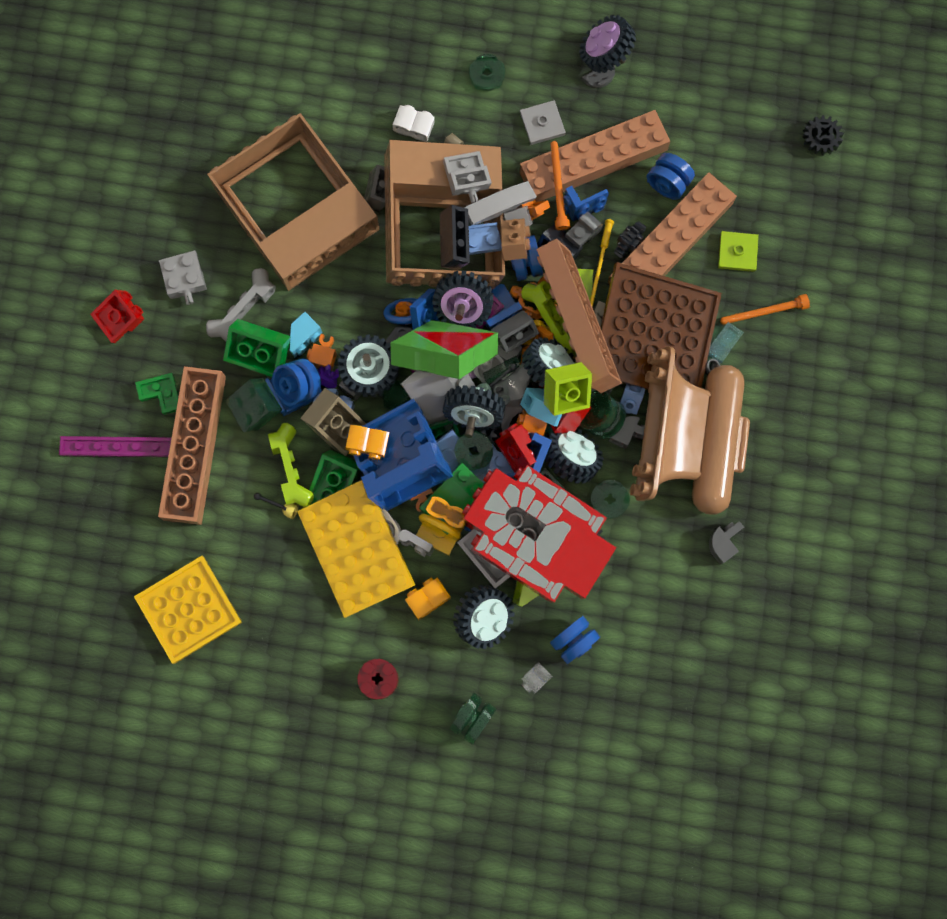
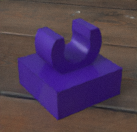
(327, 377)

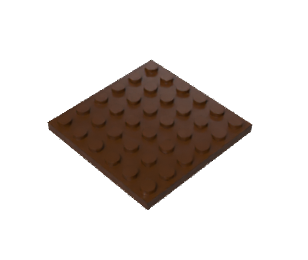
(653, 313)

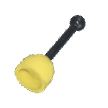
(289, 511)

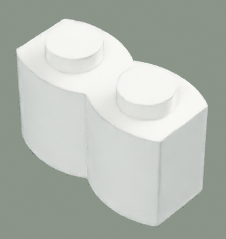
(413, 123)

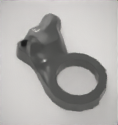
(512, 389)

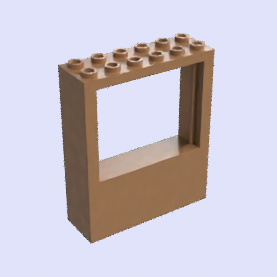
(418, 178)
(318, 233)

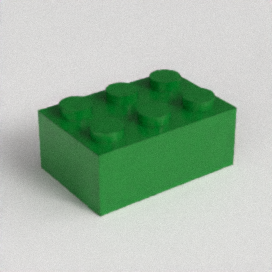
(255, 347)

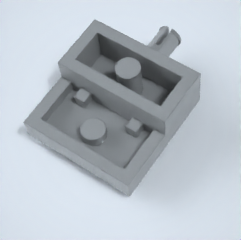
(467, 174)
(182, 276)

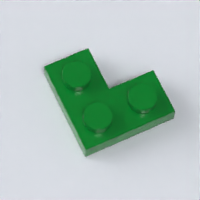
(160, 387)

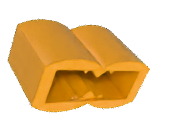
(367, 442)
(441, 509)
(427, 598)

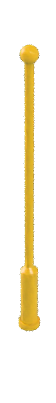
(604, 245)

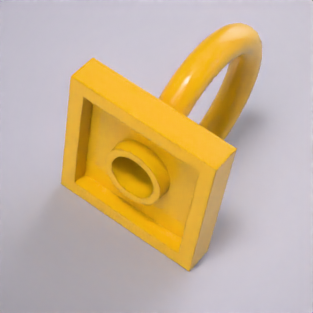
(431, 532)

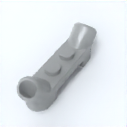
(261, 289)

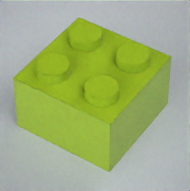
(567, 388)

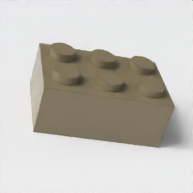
(331, 420)

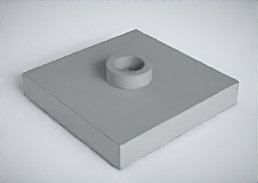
(542, 122)

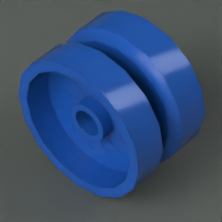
(670, 176)
(531, 261)
(296, 382)
(575, 640)

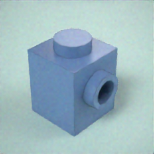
(632, 398)

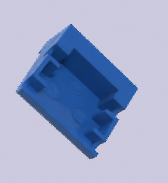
(410, 461)

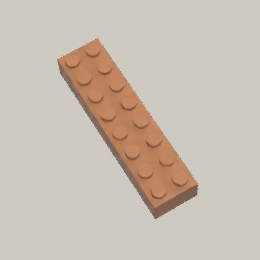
(598, 155)
(682, 227)
(578, 314)
(192, 446)

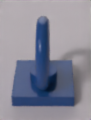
(420, 310)

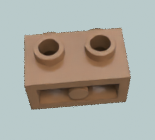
(514, 239)

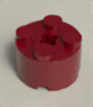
(387, 672)

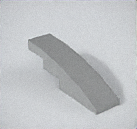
(500, 202)

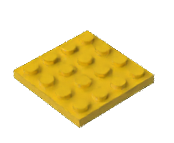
(187, 609)

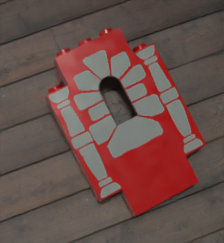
(566, 550)

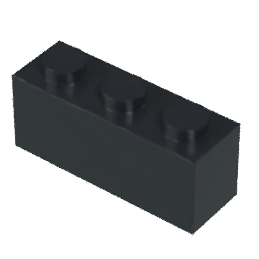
(454, 237)

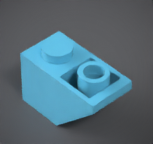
(303, 332)
(534, 405)

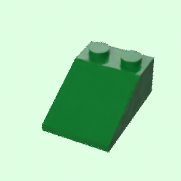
(333, 475)
(456, 490)

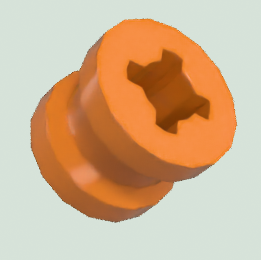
(402, 309)

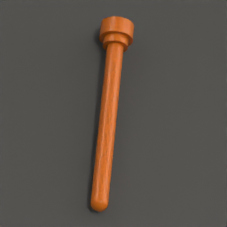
(561, 222)
(800, 302)

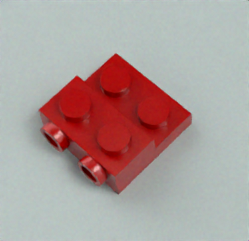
(117, 315)
(514, 447)

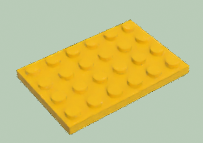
(355, 549)

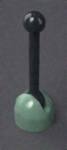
(512, 367)

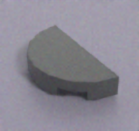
(599, 80)

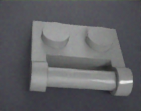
(420, 546)

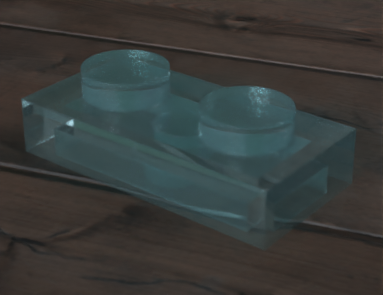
(724, 342)

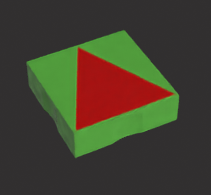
(444, 349)

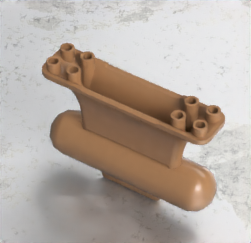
(692, 433)

